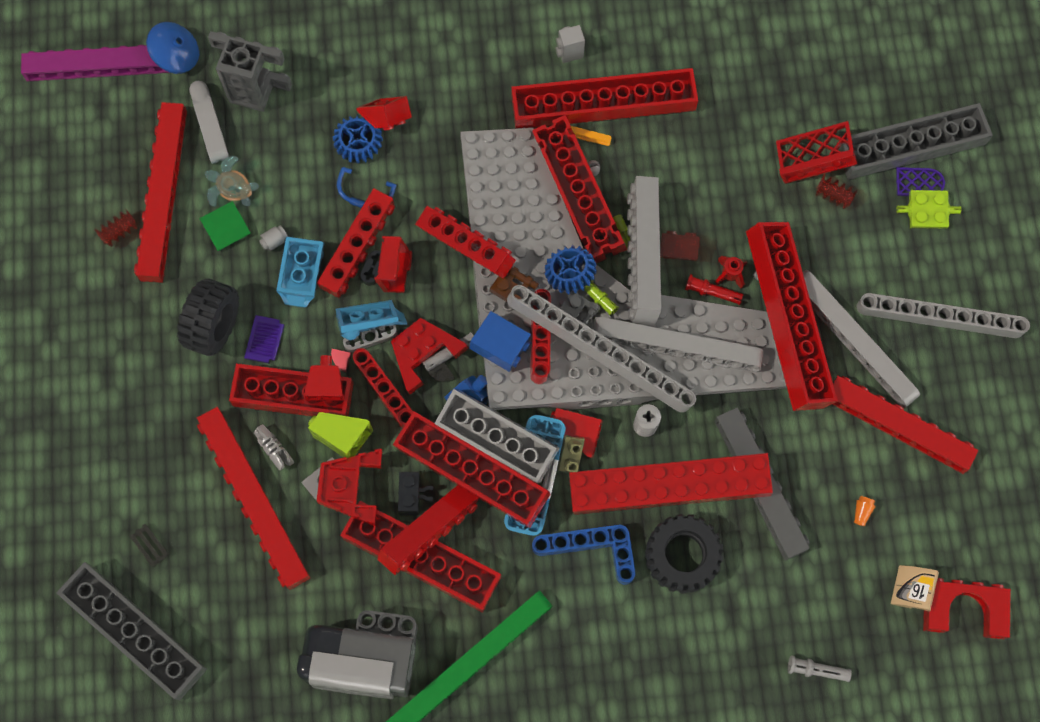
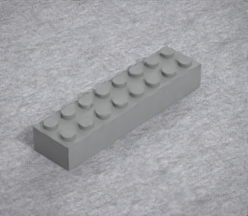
(644, 250)

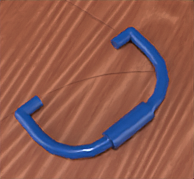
(353, 201)

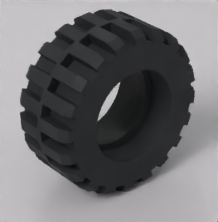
(208, 317)
(691, 528)

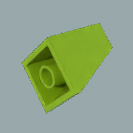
(340, 433)

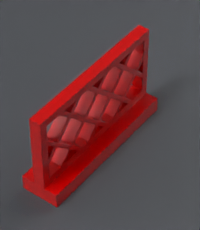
(817, 164)

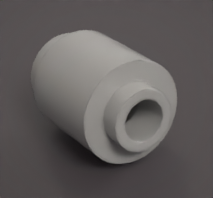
(273, 238)

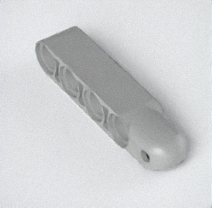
(208, 122)

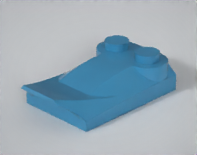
(299, 271)
(367, 317)

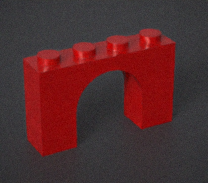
(993, 601)

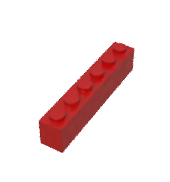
(427, 529)

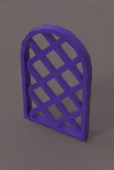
(923, 170)

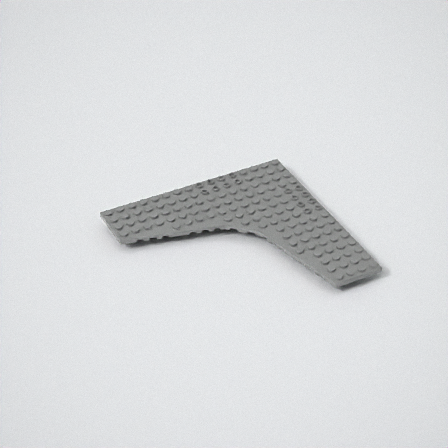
(521, 209)

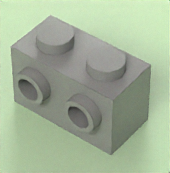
(570, 44)

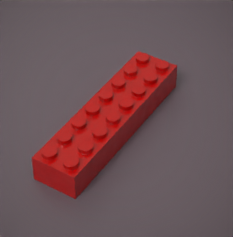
(472, 469)
(438, 566)

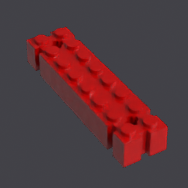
(579, 189)

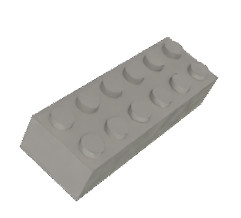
(497, 435)

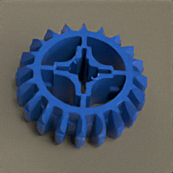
(357, 148)
(570, 276)

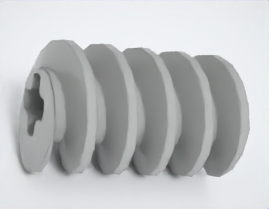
(646, 420)

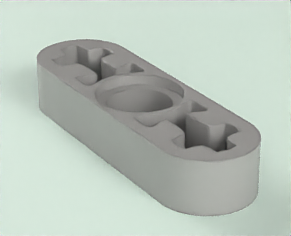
(385, 337)

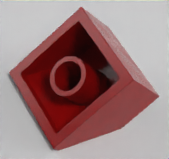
(386, 112)

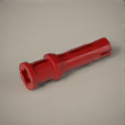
(705, 287)

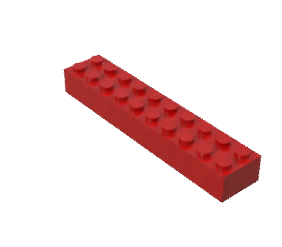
(605, 98)
(791, 316)
(670, 484)

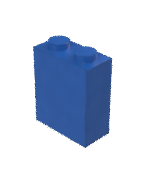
(500, 341)

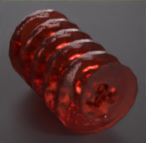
(835, 192)
(117, 228)

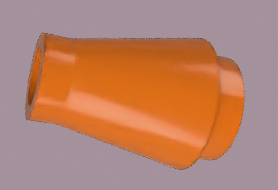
(863, 511)

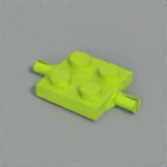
(928, 209)

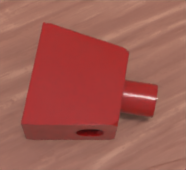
(324, 382)

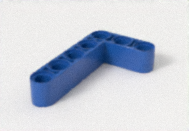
(591, 543)

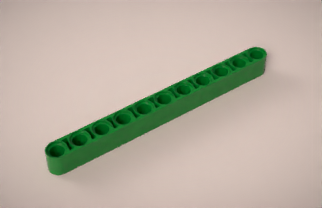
(473, 660)

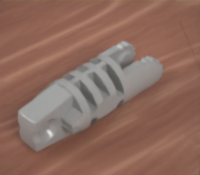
(273, 447)

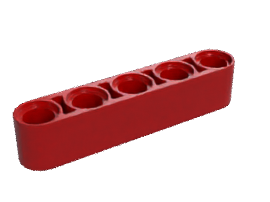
(540, 345)
(379, 381)

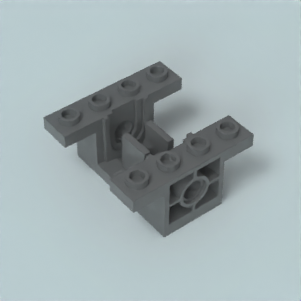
(246, 80)

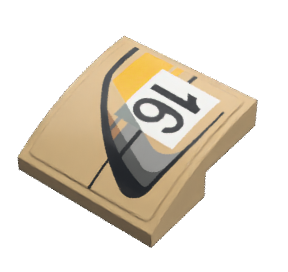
(914, 587)

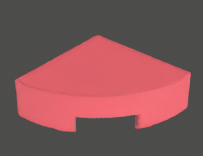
(341, 359)

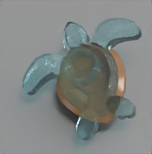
(229, 184)

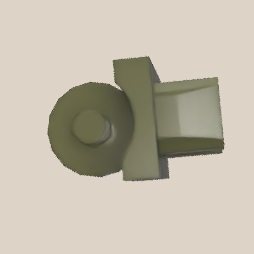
(571, 453)

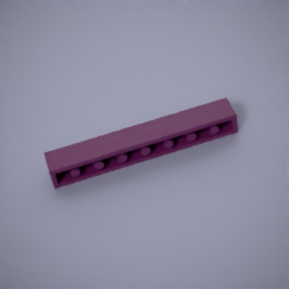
(88, 63)

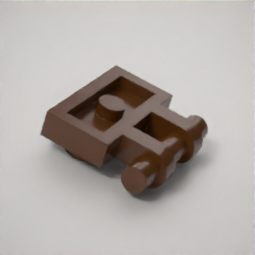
(503, 287)

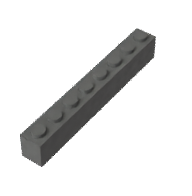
(773, 508)

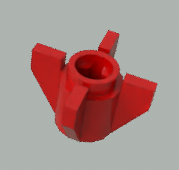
(732, 270)

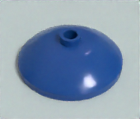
(167, 52)

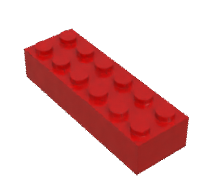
(282, 392)

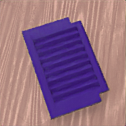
(264, 339)

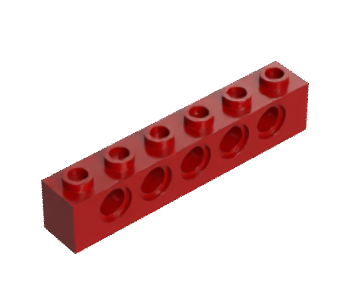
(375, 201)
(441, 228)

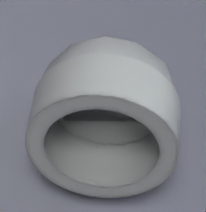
(595, 169)

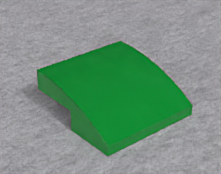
(225, 225)

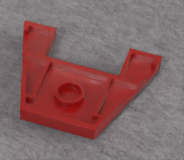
(417, 345)
(340, 485)

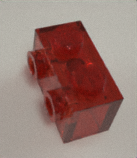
(679, 246)

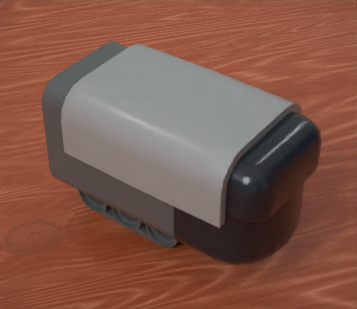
(361, 660)

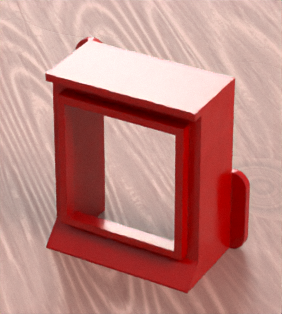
(393, 264)

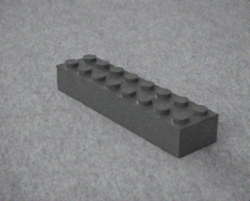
(918, 140)
(132, 631)

